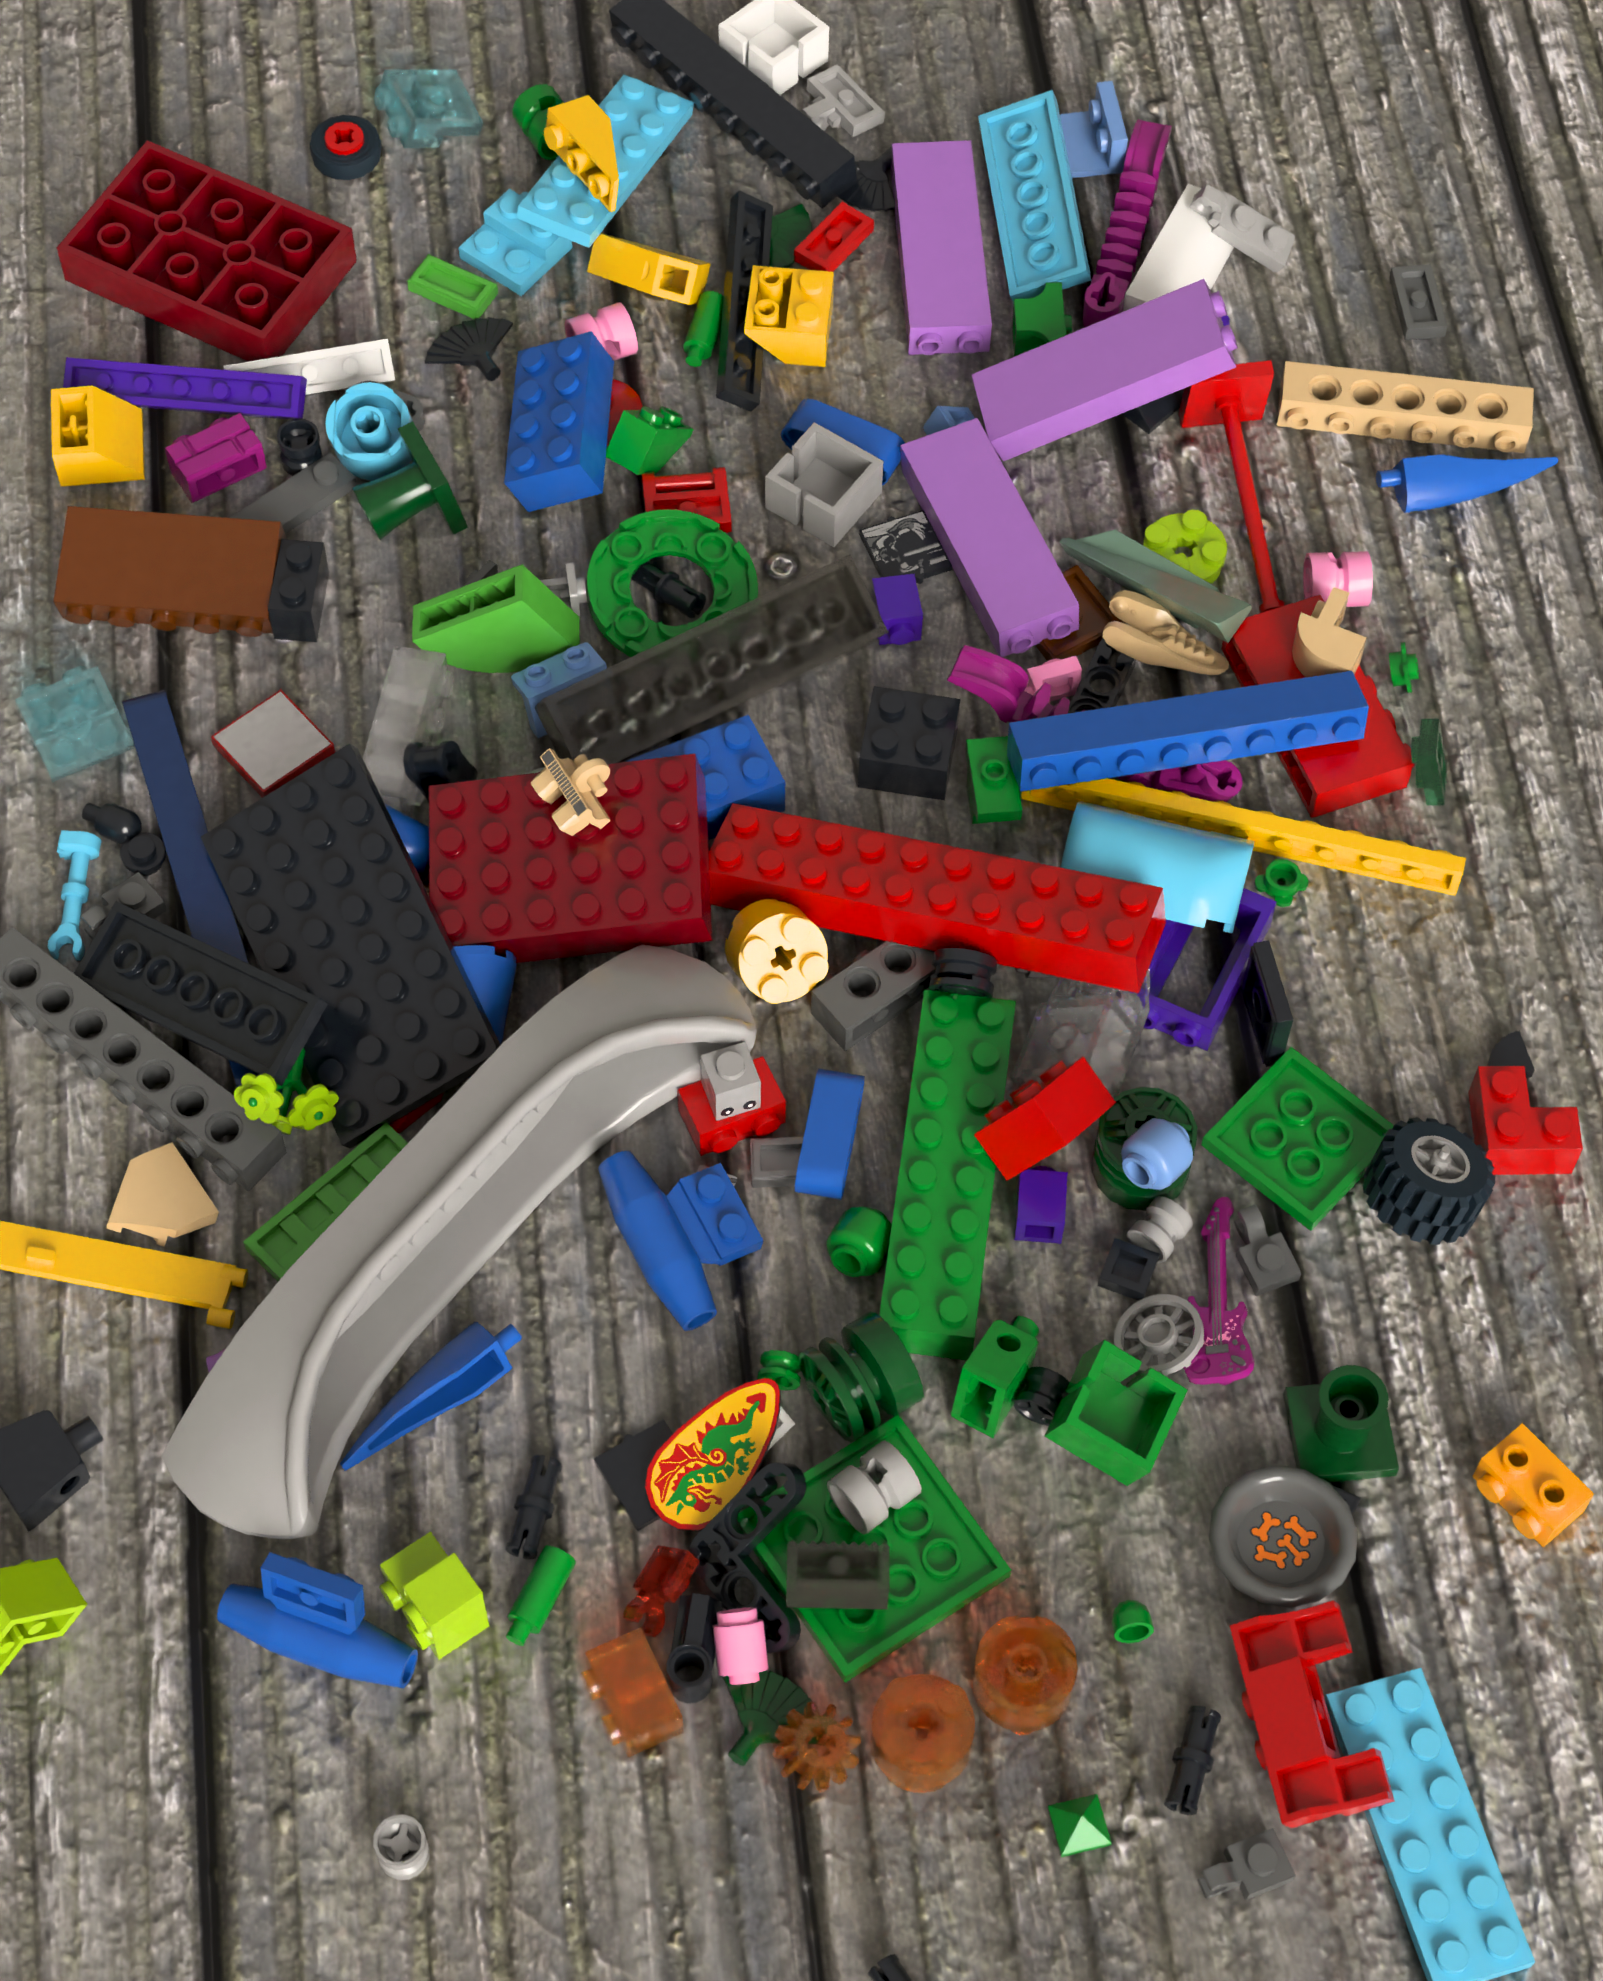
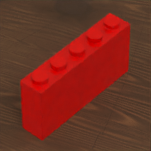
(1327, 774)

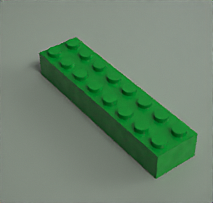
(946, 1174)

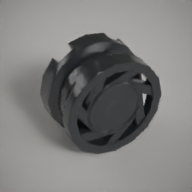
(963, 972)

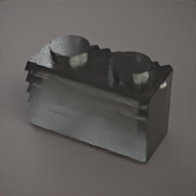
(837, 1575)

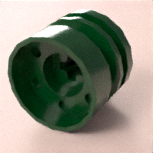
(1117, 1125)
(860, 1376)

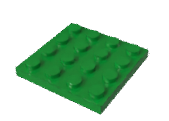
(935, 1555)

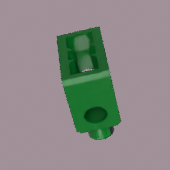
(1000, 1362)

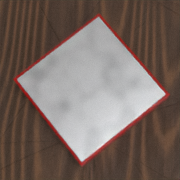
(272, 744)

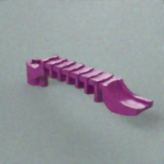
(1127, 221)
(1003, 687)

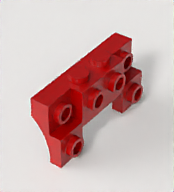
(1293, 1720)

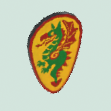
(713, 1455)

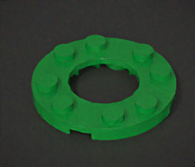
(659, 535)

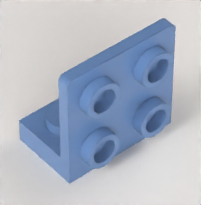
(1096, 137)

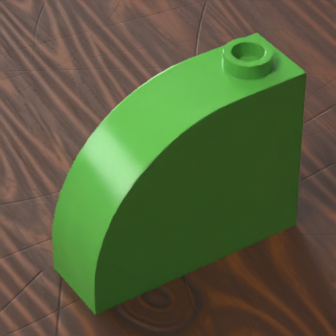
(497, 623)

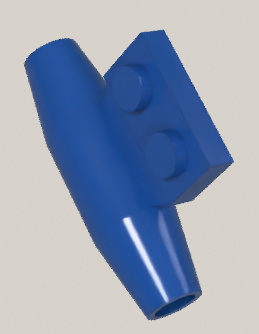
(678, 1231)
(316, 1622)

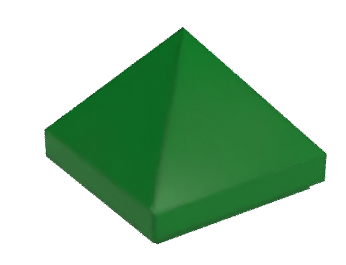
(1079, 1825)

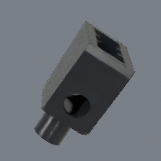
(43, 1464)

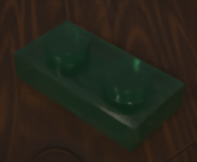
(1430, 761)

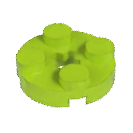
(1189, 531)

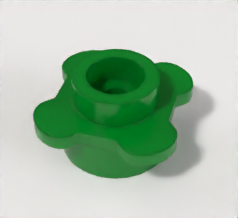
(1403, 667)
(1283, 871)

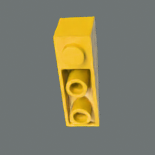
(584, 141)
(649, 269)

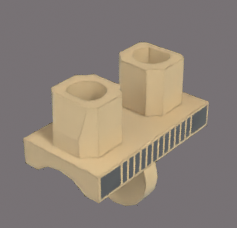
(580, 784)

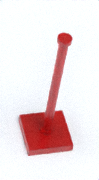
(1229, 400)

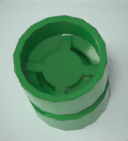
(531, 116)

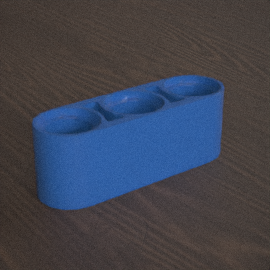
(864, 434)
(829, 1134)

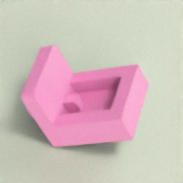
(1061, 674)

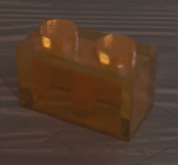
(632, 1692)

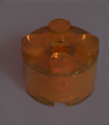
(1024, 1645)
(928, 1704)

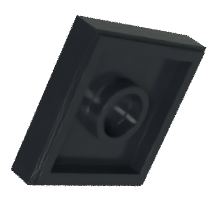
(1266, 1003)

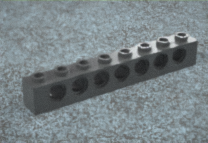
(241, 1161)

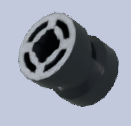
(298, 445)

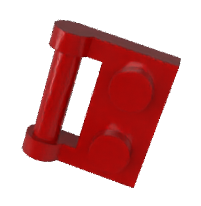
(708, 503)

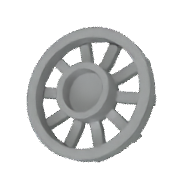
(1160, 1334)

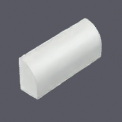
(1180, 255)

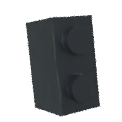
(298, 590)

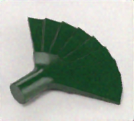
(787, 233)
(762, 1709)

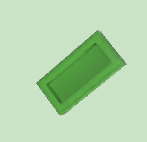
(452, 287)

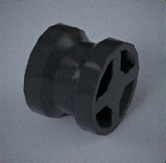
(1041, 1395)

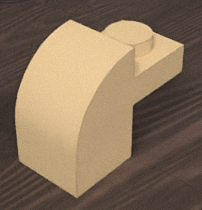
(1321, 644)

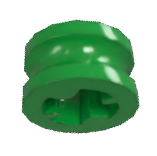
(781, 1368)

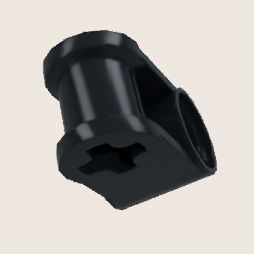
(436, 765)

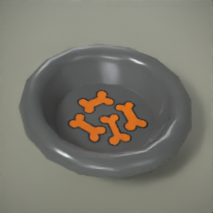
(1283, 1536)

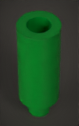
(704, 328)
(539, 1593)

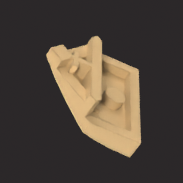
(161, 1197)

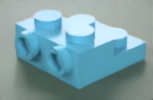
(512, 249)

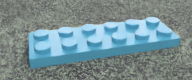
(642, 128)
(1034, 196)
(1431, 1833)

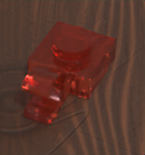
(659, 1582)

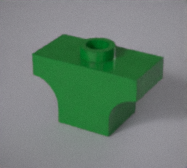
(1039, 319)
(991, 781)

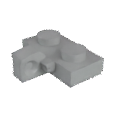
(841, 102)

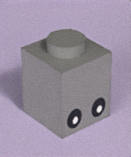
(730, 1081)

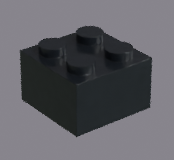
(908, 743)

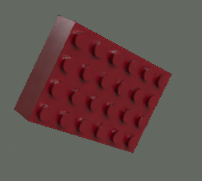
(207, 254)
(528, 888)

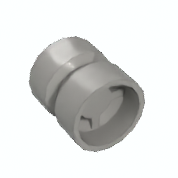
(879, 1483)

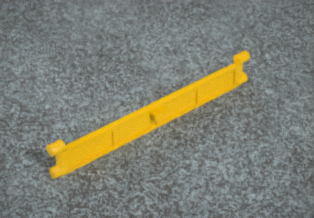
(122, 1269)

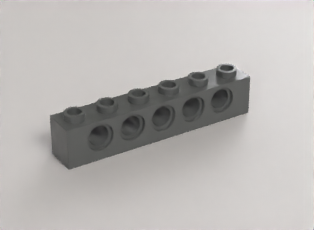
(855, 1017)

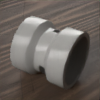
(1162, 1226)
(401, 1835)

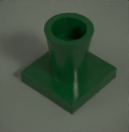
(409, 490)
(1342, 1426)

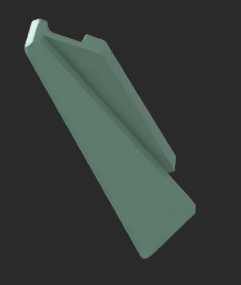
(1160, 580)

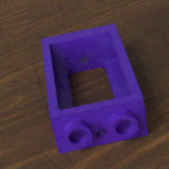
(1186, 1027)

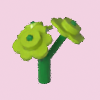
(262, 1100)

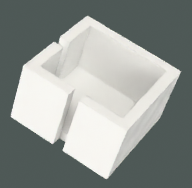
(776, 41)

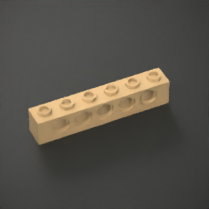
(1405, 407)

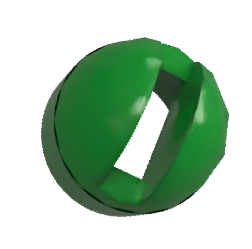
(1131, 1622)

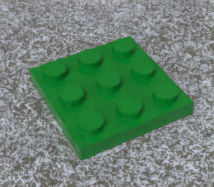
(1298, 1138)

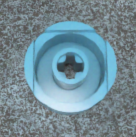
(350, 428)

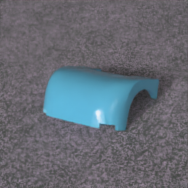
(1195, 867)

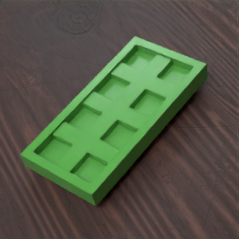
(306, 1217)

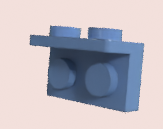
(554, 675)

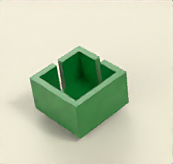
(1113, 1423)

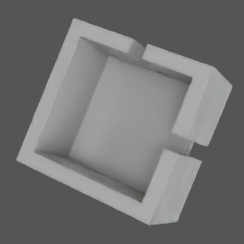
(830, 487)

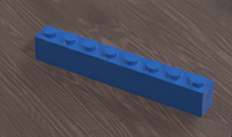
(1186, 730)

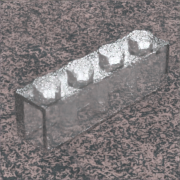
(406, 713)

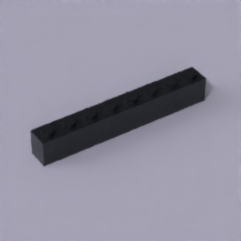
(734, 98)

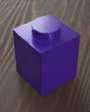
(899, 608)
(1041, 1205)

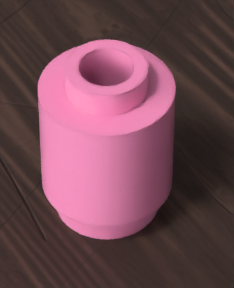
(740, 1645)

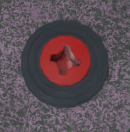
(345, 147)

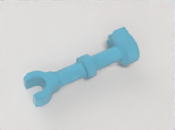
(78, 848)

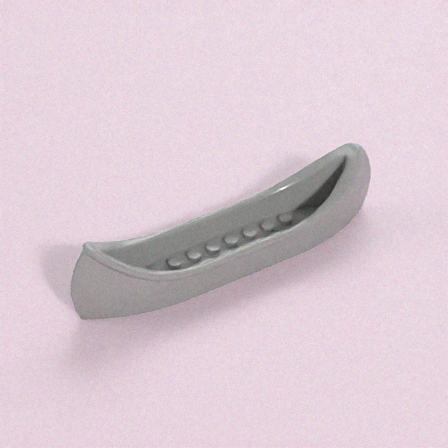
(326, 1336)

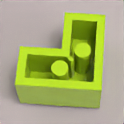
(435, 1596)
(35, 1605)

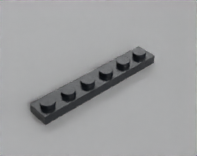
(738, 354)

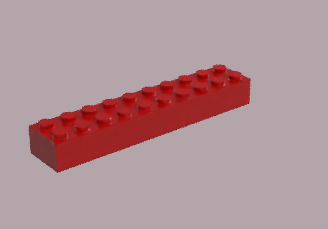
(940, 896)

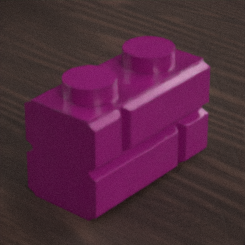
(215, 457)

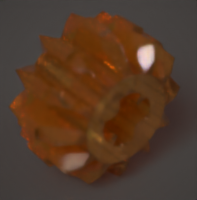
(806, 1760)

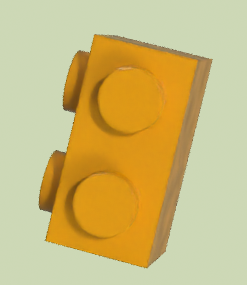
(1532, 1486)

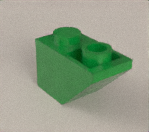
(647, 439)

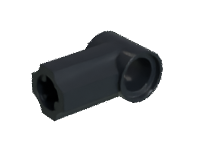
(693, 1646)

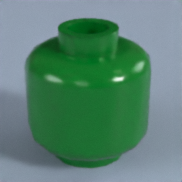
(859, 1241)

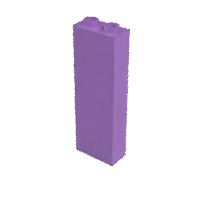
(940, 248)
(1105, 369)
(990, 538)

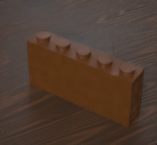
(167, 570)

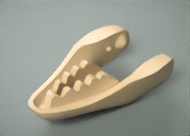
(1157, 636)

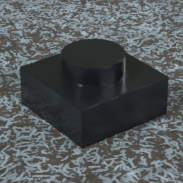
(1128, 1269)

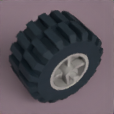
(1428, 1180)

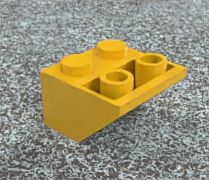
(791, 313)
(95, 437)

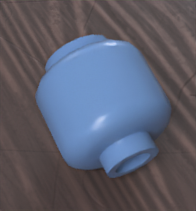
(1156, 1154)

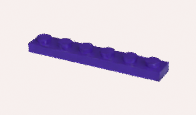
(192, 388)

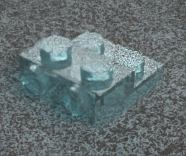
(426, 106)
(73, 722)

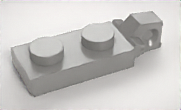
(1244, 227)

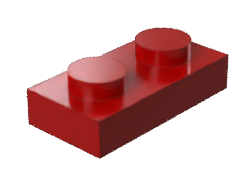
(834, 239)

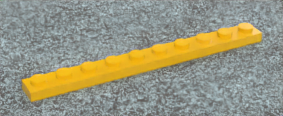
(1272, 834)

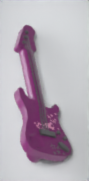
(1226, 1351)

